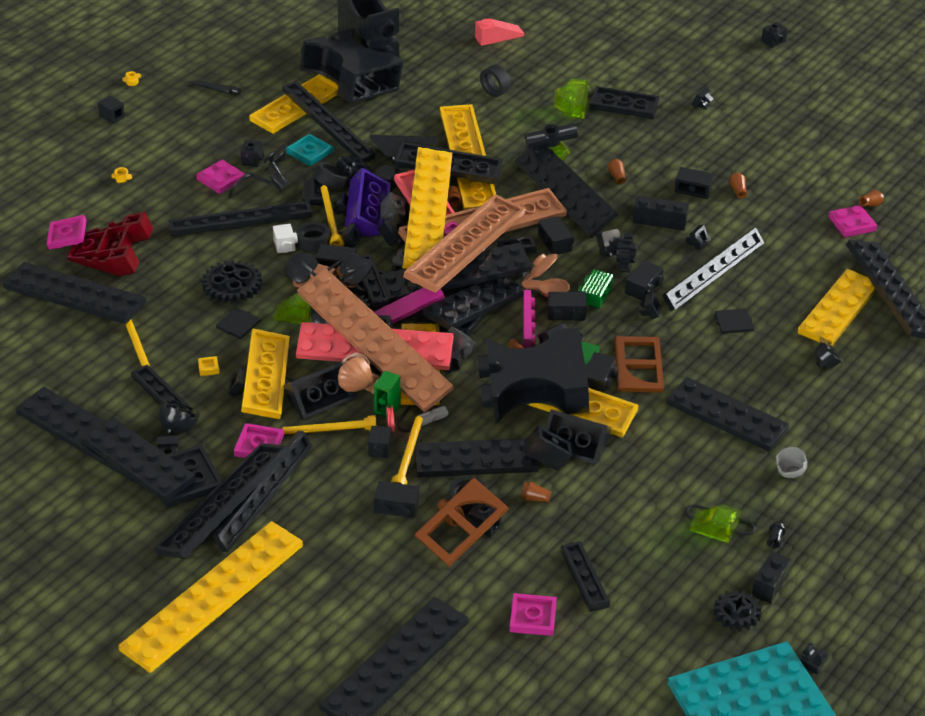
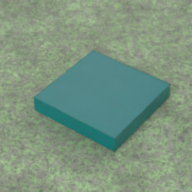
(309, 149)

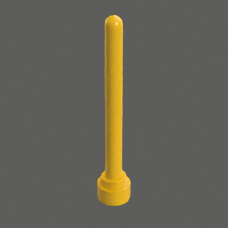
(335, 238)
(137, 344)
(366, 423)
(400, 477)

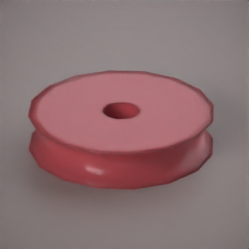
(390, 418)

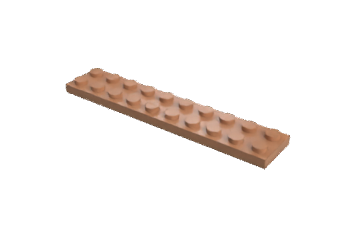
(538, 205)
(464, 243)
(375, 339)

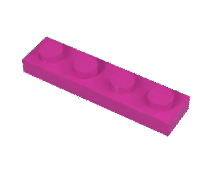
(528, 317)

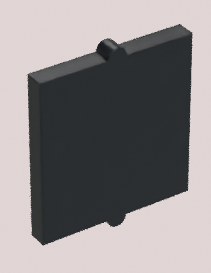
(734, 321)
(238, 323)

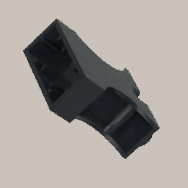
(372, 22)
(353, 67)
(539, 374)

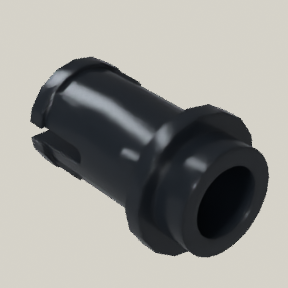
(776, 531)

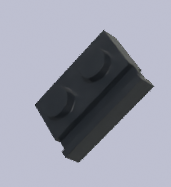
(312, 191)

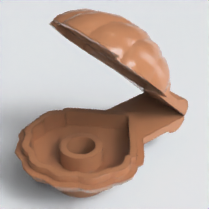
(541, 264)
(356, 374)

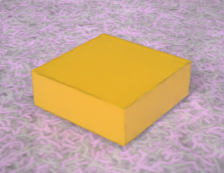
(208, 366)

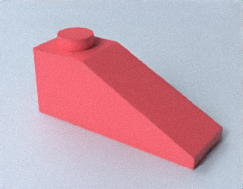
(492, 31)

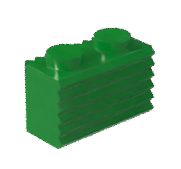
(596, 287)
(387, 392)

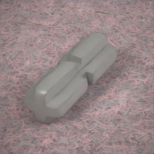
(434, 415)

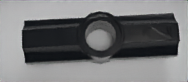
(551, 135)

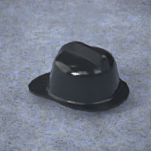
(826, 355)

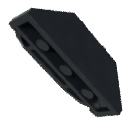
(391, 143)

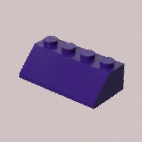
(365, 200)

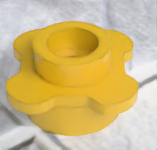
(131, 78)
(121, 175)

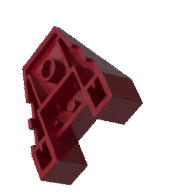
(111, 246)

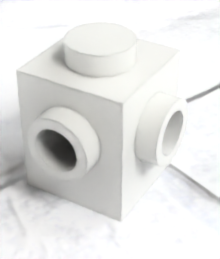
(284, 238)

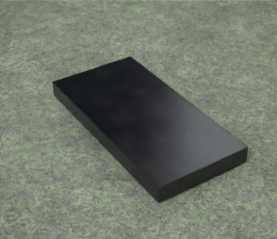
(624, 102)

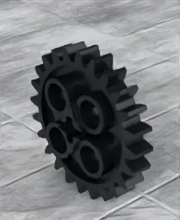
(231, 281)

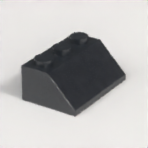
(660, 213)
(317, 392)
(586, 437)

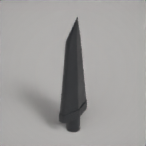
(219, 87)

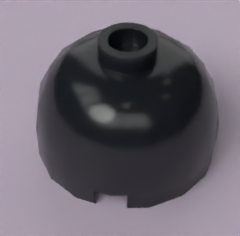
(177, 417)

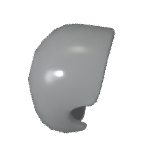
(791, 462)

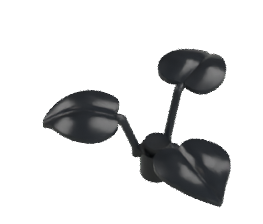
(277, 178)
(352, 268)

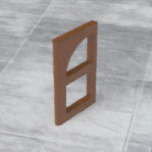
(625, 380)
(471, 493)

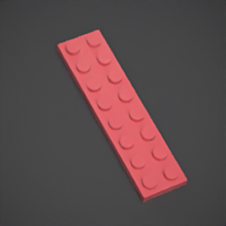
(325, 343)

